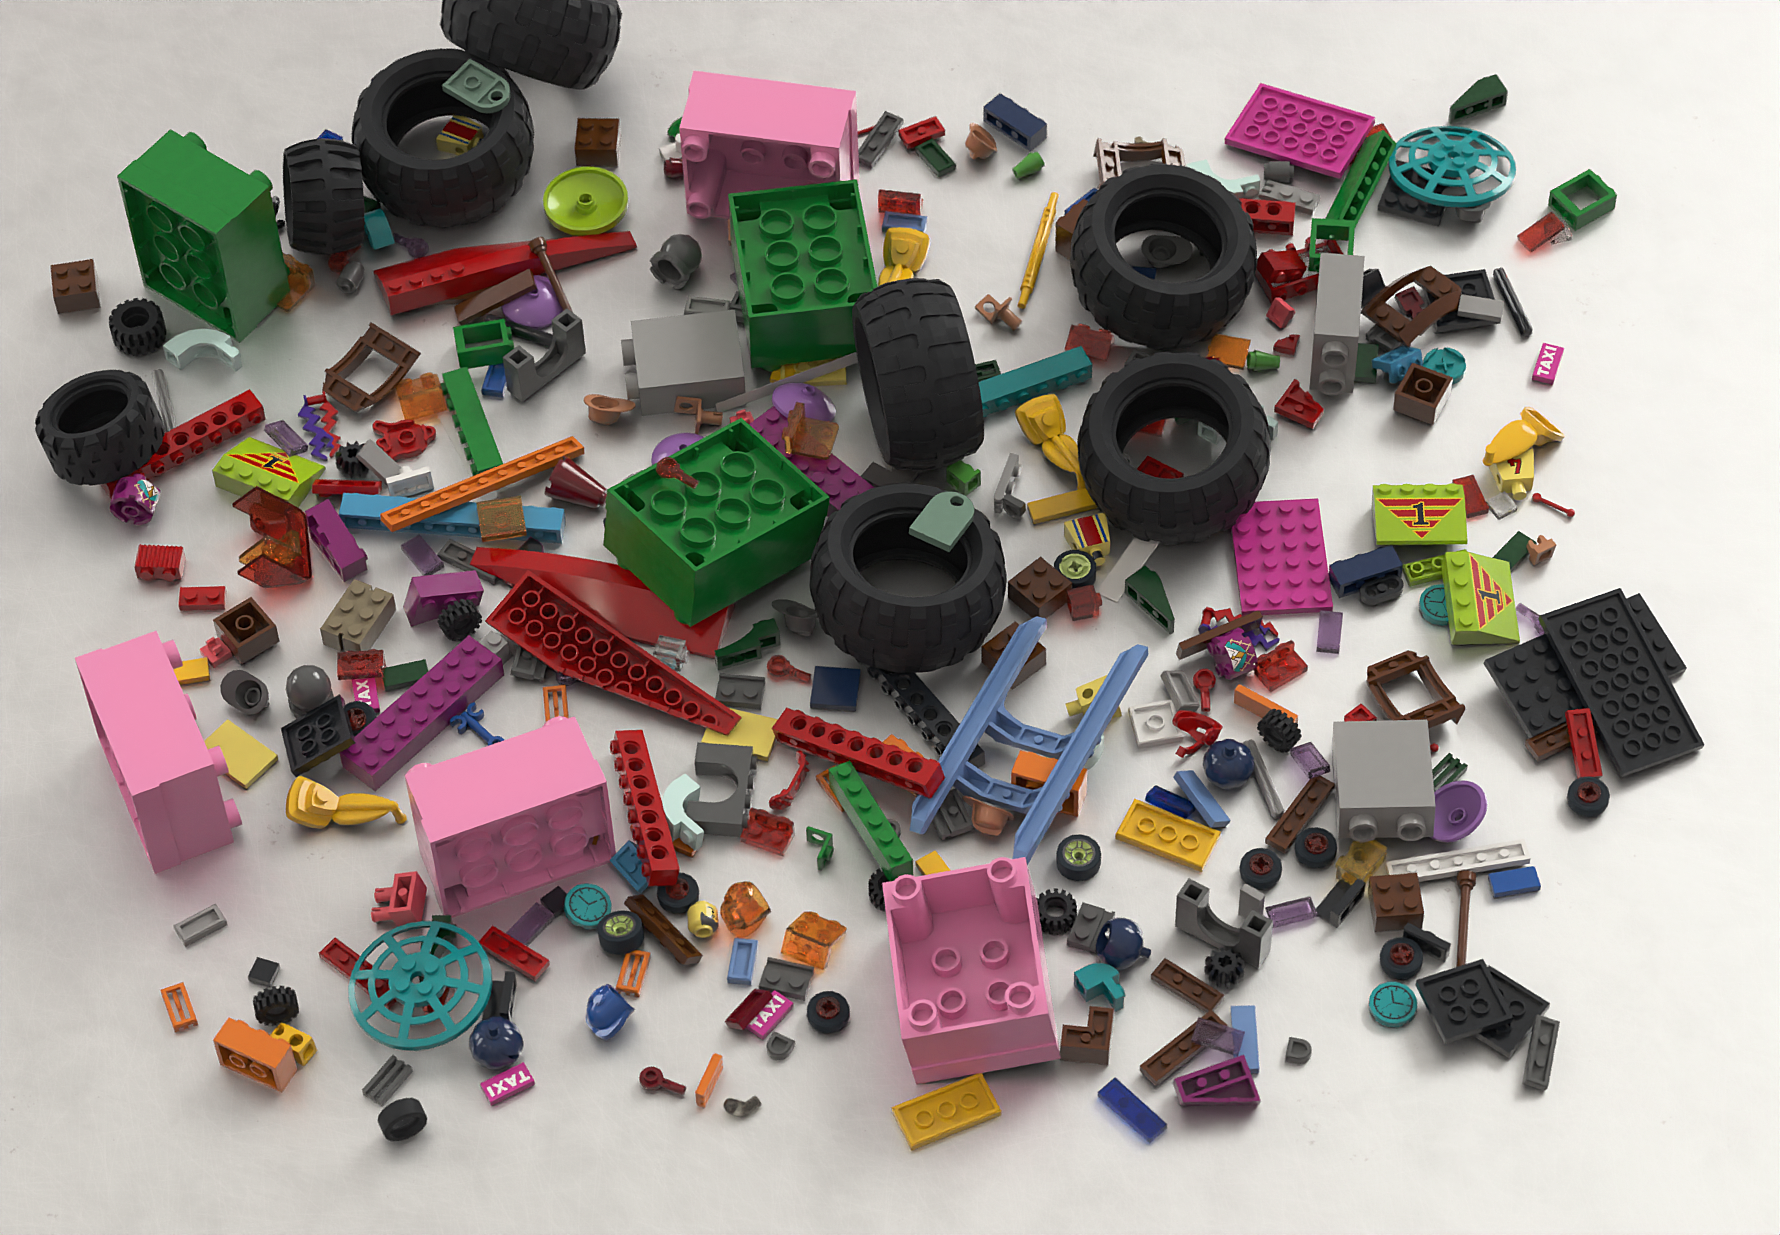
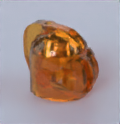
(743, 909)

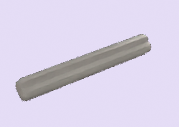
(163, 399)
(1265, 782)

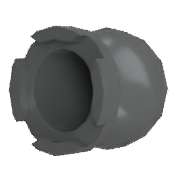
(676, 260)
(307, 689)

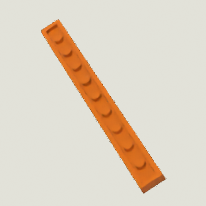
(481, 484)

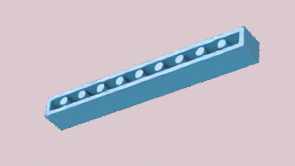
(364, 512)

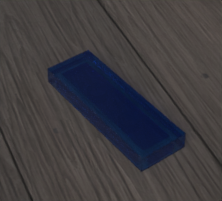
(1132, 1110)

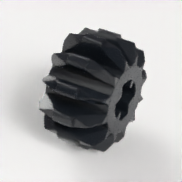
(347, 461)
(1224, 967)

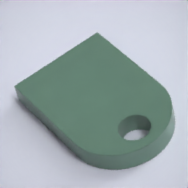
(477, 87)
(942, 522)

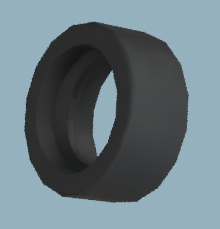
(402, 1119)

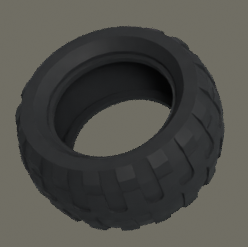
(542, 39)
(446, 189)
(1174, 202)
(918, 374)
(1164, 389)
(894, 629)

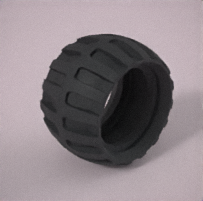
(323, 196)

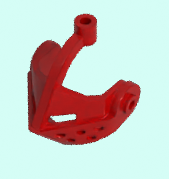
(1189, 722)

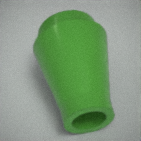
(1030, 164)
(1262, 361)

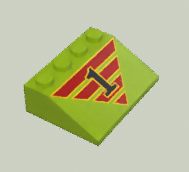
(268, 467)
(1419, 514)
(1479, 599)

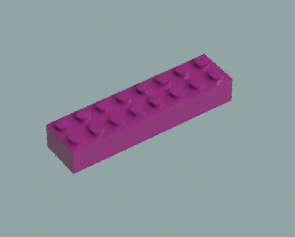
(829, 475)
(422, 713)

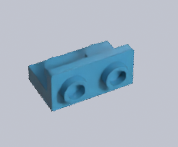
(1398, 362)
(630, 866)

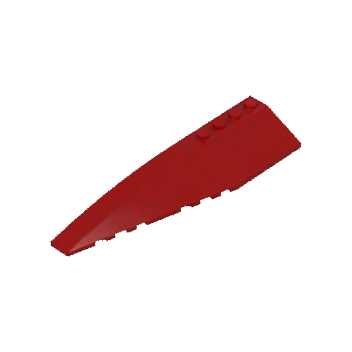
(478, 267)
(608, 594)
(595, 653)

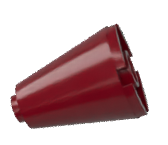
(575, 485)

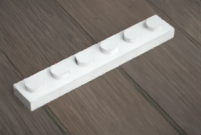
(1471, 859)

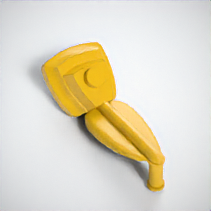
(903, 253)
(1045, 422)
(1520, 436)
(316, 805)

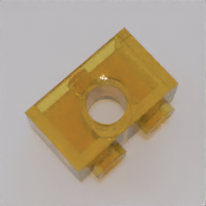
(1370, 853)

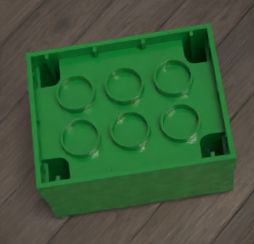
(205, 234)
(800, 270)
(725, 537)

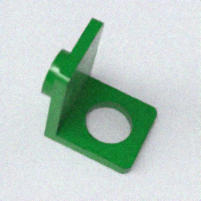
(827, 845)

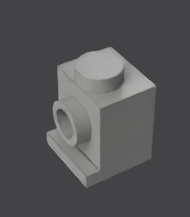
(498, 645)

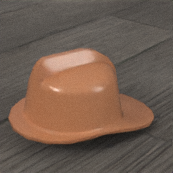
(980, 142)
(606, 409)
(988, 818)

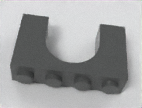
(568, 345)
(735, 764)
(1198, 919)

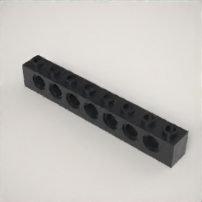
(929, 708)

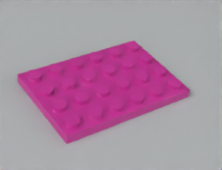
(1300, 130)
(1282, 558)

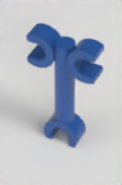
(470, 719)

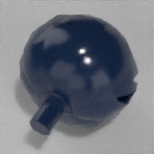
(1228, 764)
(1122, 944)
(496, 1043)

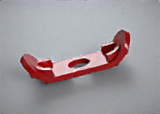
(786, 796)

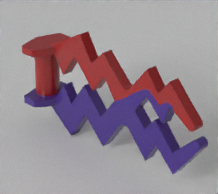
(321, 433)
(1209, 613)

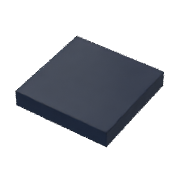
(835, 688)

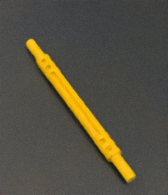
(1038, 250)

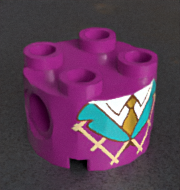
(134, 499)
(1232, 654)

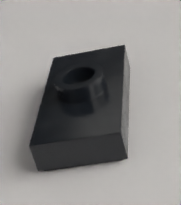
(1428, 942)

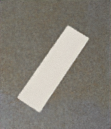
(1130, 562)

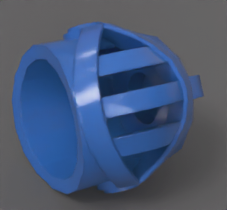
(607, 1011)

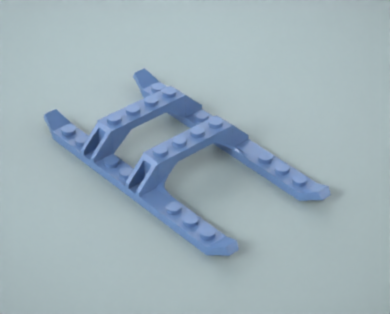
(990, 716)

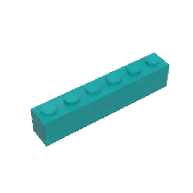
(1035, 380)

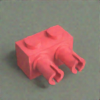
(405, 899)

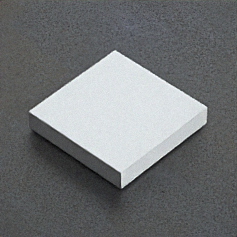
(1154, 724)

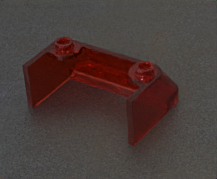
(275, 518)

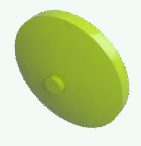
(585, 201)

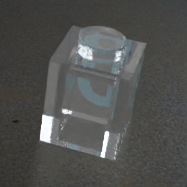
(671, 652)

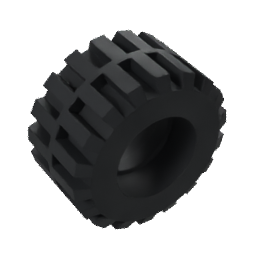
(139, 339)

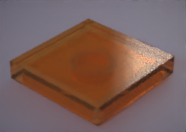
(501, 518)

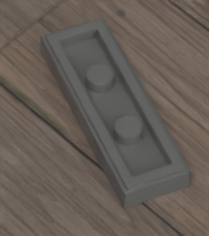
(879, 139)
(460, 557)
(1541, 1052)

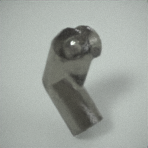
(741, 1108)

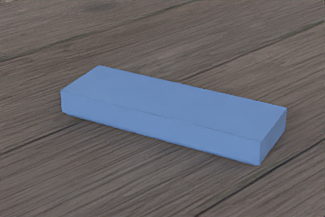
(1201, 798)
(1244, 1019)

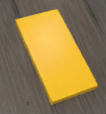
(1168, 835)
(946, 1111)

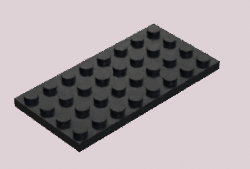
(1621, 682)
(1540, 688)

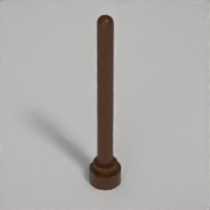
(538, 246)
(1466, 881)

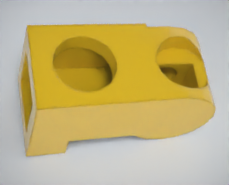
(301, 1043)

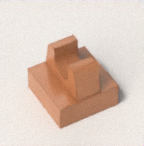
(1542, 551)

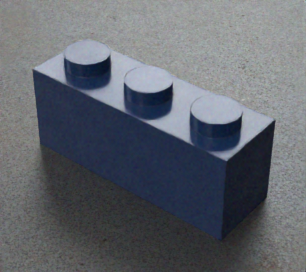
(1015, 122)
(1350, 574)

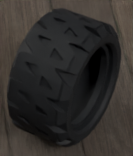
(100, 427)

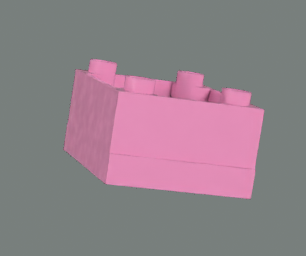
(762, 137)
(157, 750)
(511, 816)
(970, 970)

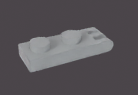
(1305, 201)
(1006, 483)

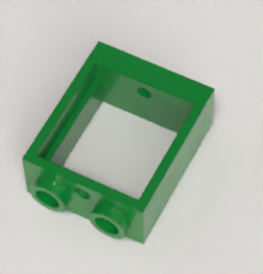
(1570, 212)
(1329, 230)
(481, 332)

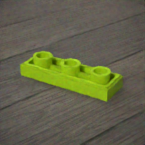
(1424, 570)

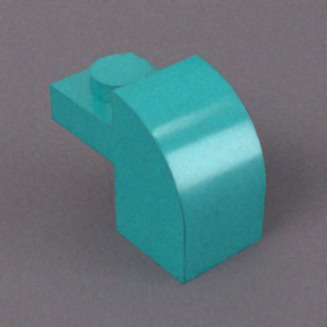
(378, 229)
(1098, 980)

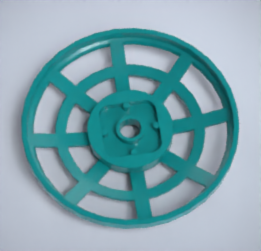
(1463, 164)
(425, 992)

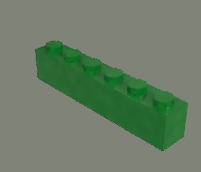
(1362, 177)
(471, 421)
(870, 821)

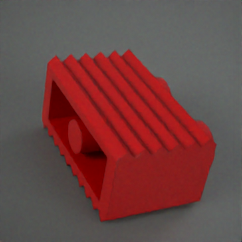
(1281, 266)
(160, 562)

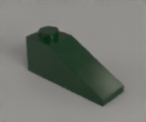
(1479, 98)
(1148, 593)

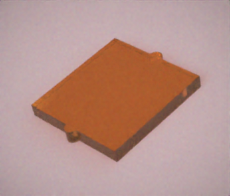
(1231, 350)

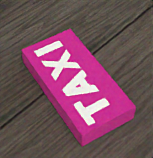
(1548, 363)
(366, 691)
(770, 1015)
(507, 1084)

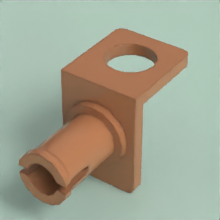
(1001, 312)
(701, 417)

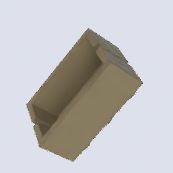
(358, 618)

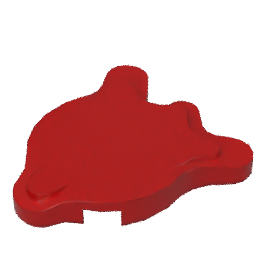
(403, 438)

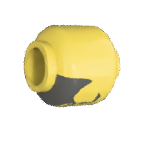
(702, 919)

